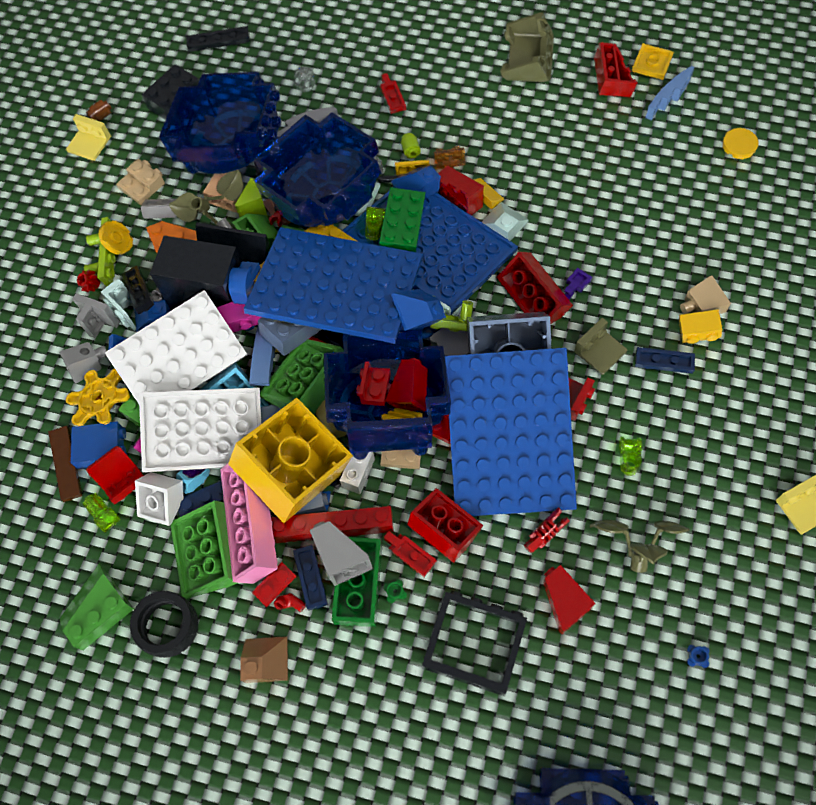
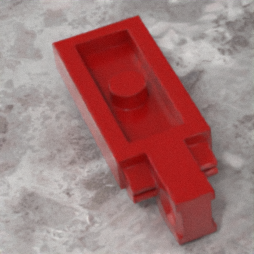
(392, 94)
(410, 553)

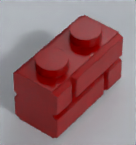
(274, 584)

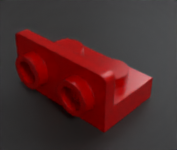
(373, 385)

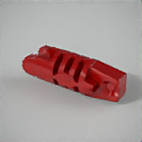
(545, 531)

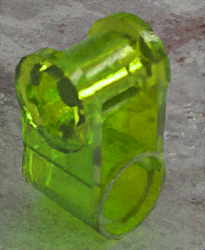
(374, 222)
(630, 451)

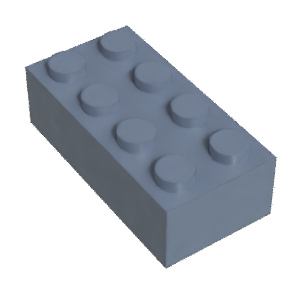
(285, 335)

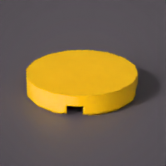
(740, 143)
(115, 237)

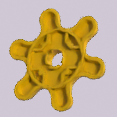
(87, 397)

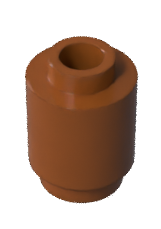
(99, 110)

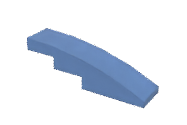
(672, 90)
(261, 361)

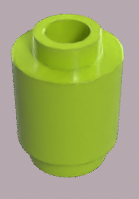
(410, 145)

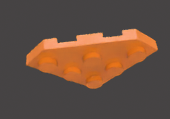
(163, 228)

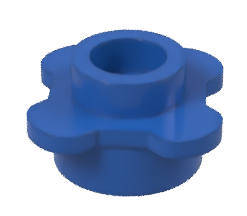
(704, 656)

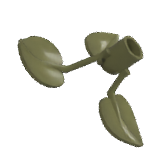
(188, 204)
(642, 552)

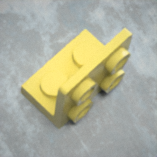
(89, 139)
(800, 505)

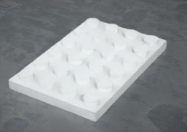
(177, 350)
(195, 427)

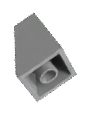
(338, 553)

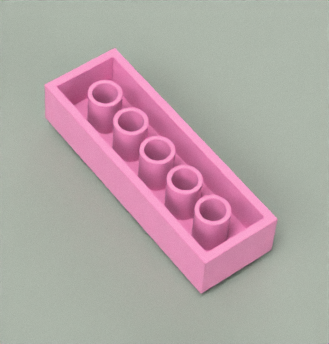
(248, 530)

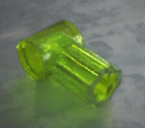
(103, 515)

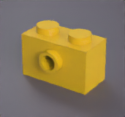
(700, 326)

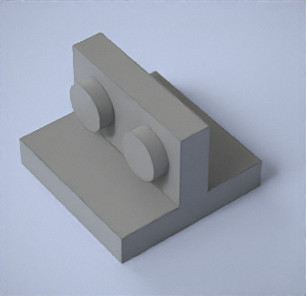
(94, 315)

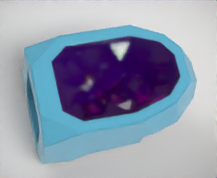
(192, 478)

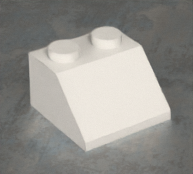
(158, 497)

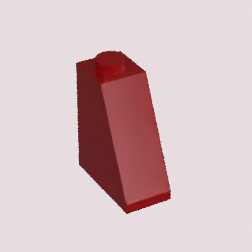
(409, 386)
(566, 598)

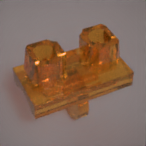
(451, 157)

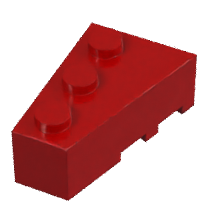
(611, 72)
(461, 190)

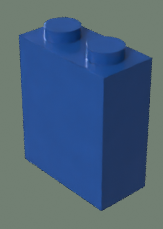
(94, 441)

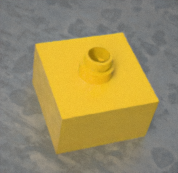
(289, 459)

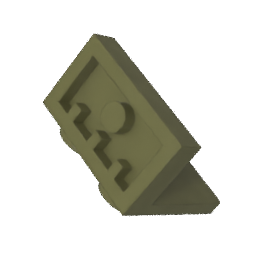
(599, 348)

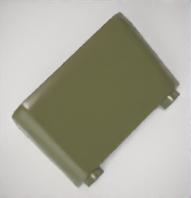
(530, 49)

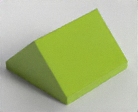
(250, 201)

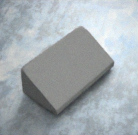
(157, 208)

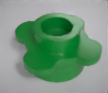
(389, 588)

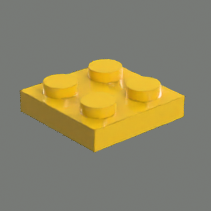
(652, 61)

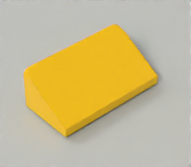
(407, 166)
(490, 196)

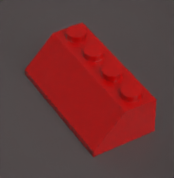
(533, 287)

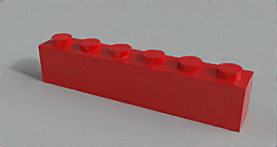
(349, 522)

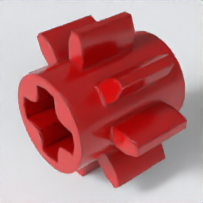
(88, 281)

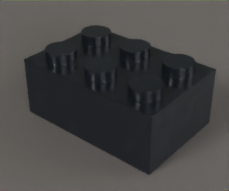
(163, 91)

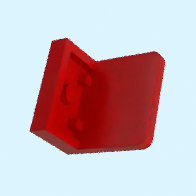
(579, 395)
(115, 474)

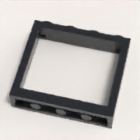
(463, 676)

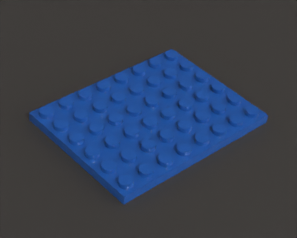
(454, 247)
(333, 284)
(511, 432)

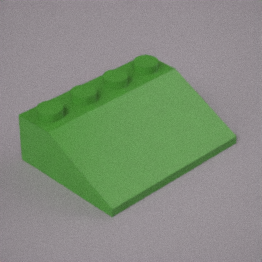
(300, 376)
(202, 550)

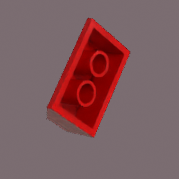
(444, 524)

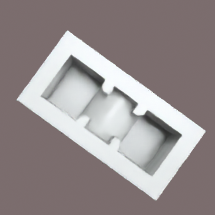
(356, 473)

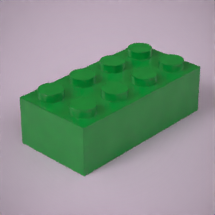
(402, 219)
(357, 598)

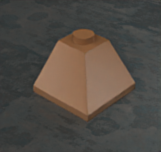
(264, 660)

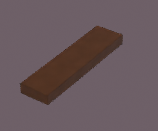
(66, 473)

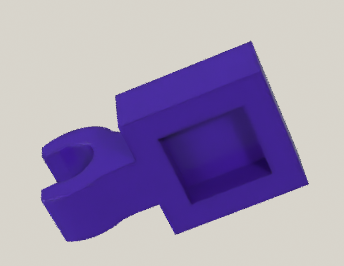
(577, 281)

